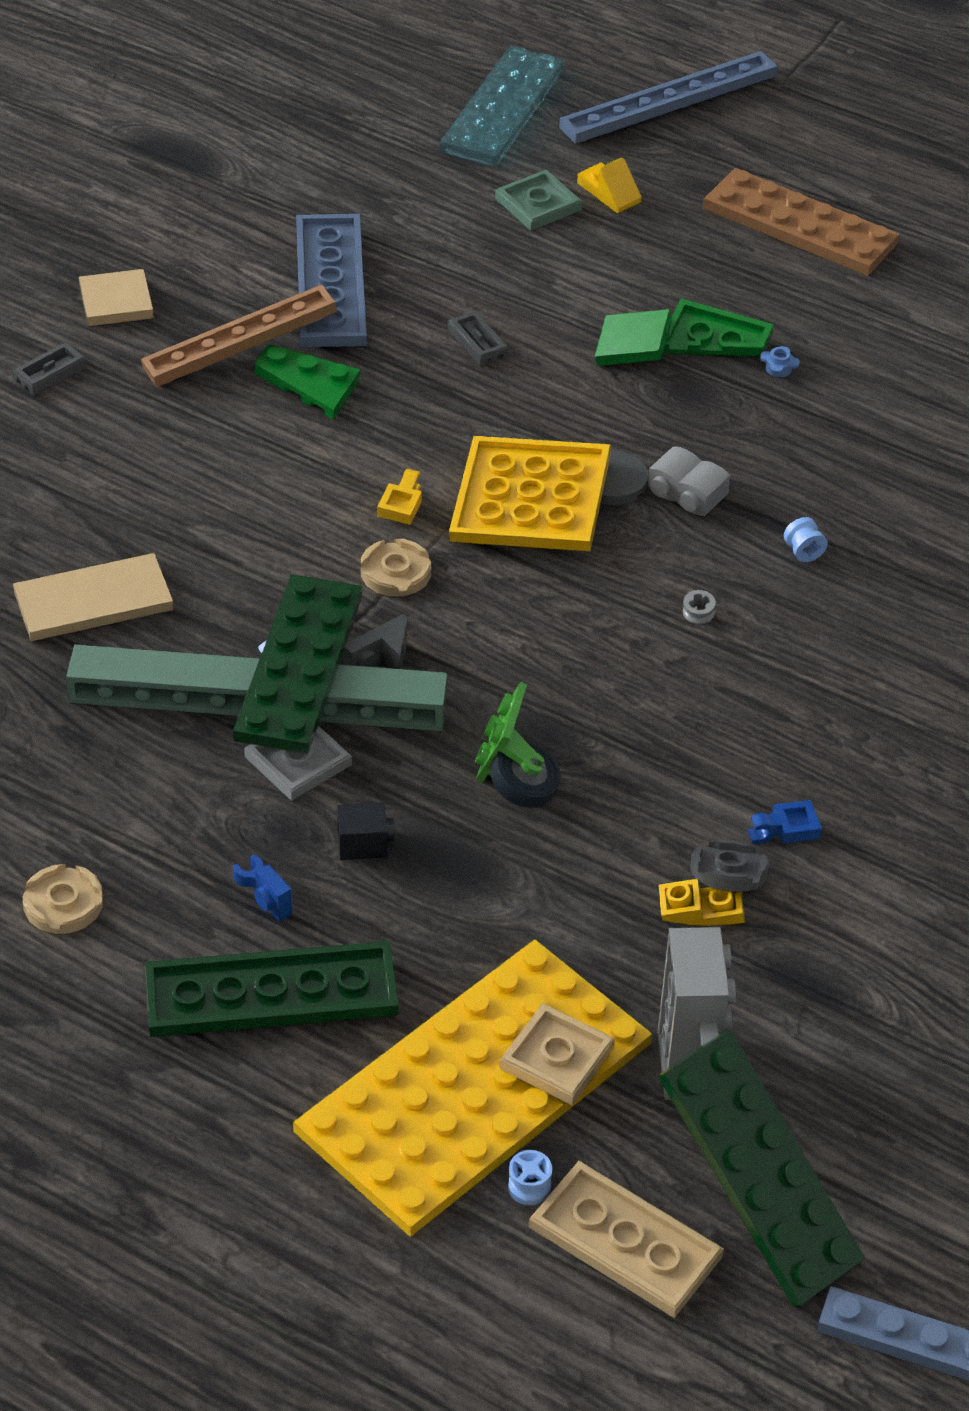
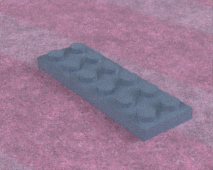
(332, 256)

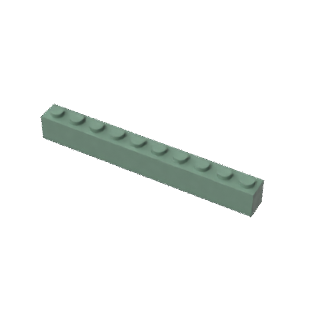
(221, 683)

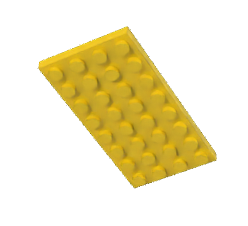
(437, 1106)

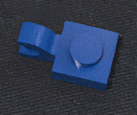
(790, 820)
(270, 889)

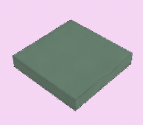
(538, 200)

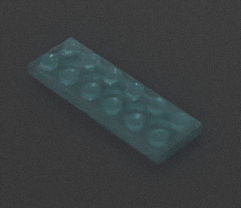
(502, 106)

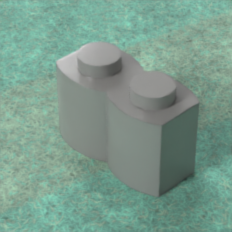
(688, 481)

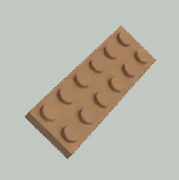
(801, 221)

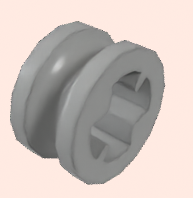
(702, 598)

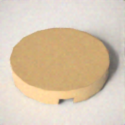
(396, 567)
(62, 899)

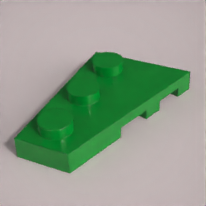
(714, 331)
(311, 377)

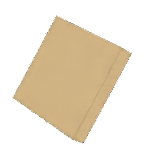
(116, 297)
(557, 1054)

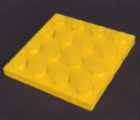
(530, 493)

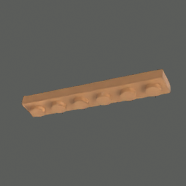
(238, 335)

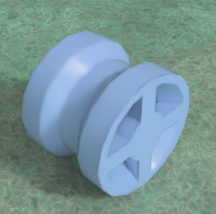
(805, 539)
(525, 1167)

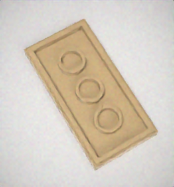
(93, 597)
(626, 1238)

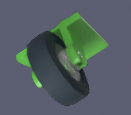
(518, 768)

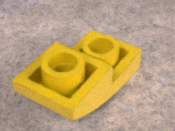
(690, 905)

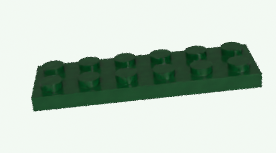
(298, 664)
(270, 988)
(761, 1168)

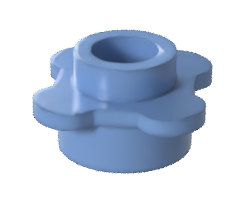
(779, 361)

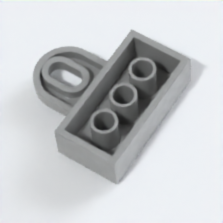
(694, 993)

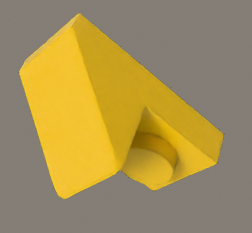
(611, 184)

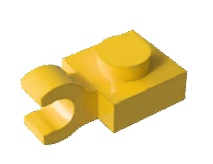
(402, 500)

